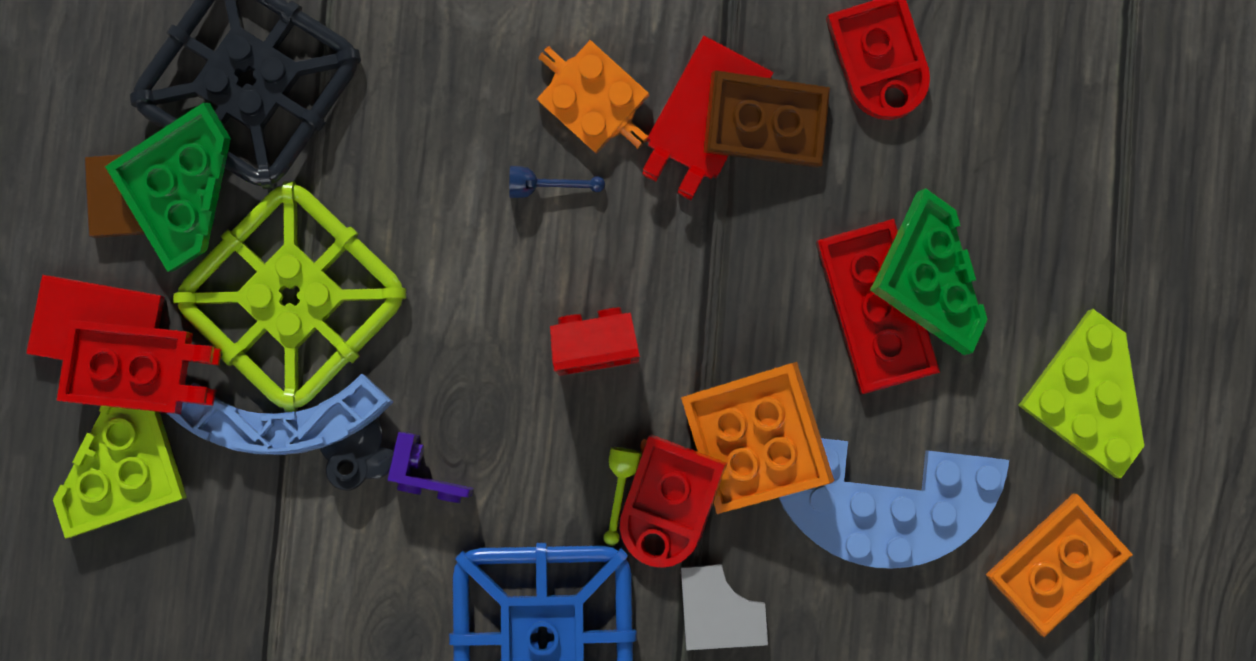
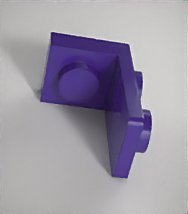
(408, 456)

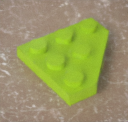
(1091, 395)
(118, 472)

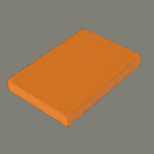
(1059, 564)

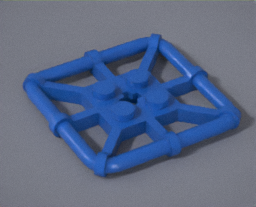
(558, 613)

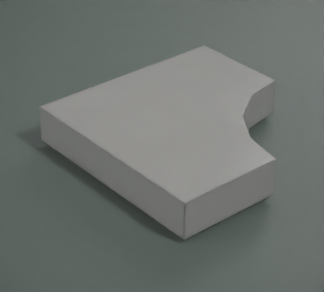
(717, 614)

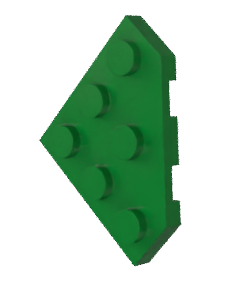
(176, 184)
(932, 275)

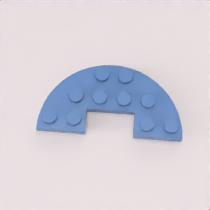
(894, 524)

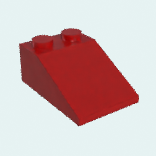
(594, 342)

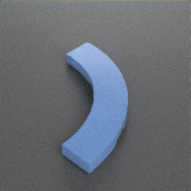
(287, 431)

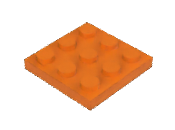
(763, 435)

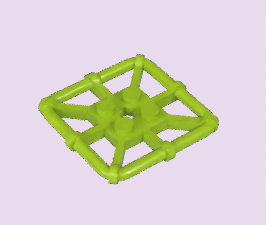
(263, 296)

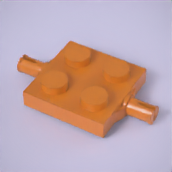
(593, 97)

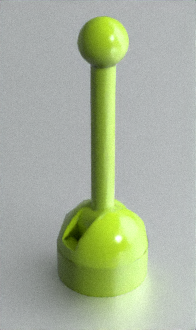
(623, 464)

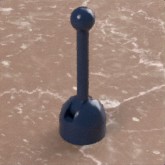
(524, 182)

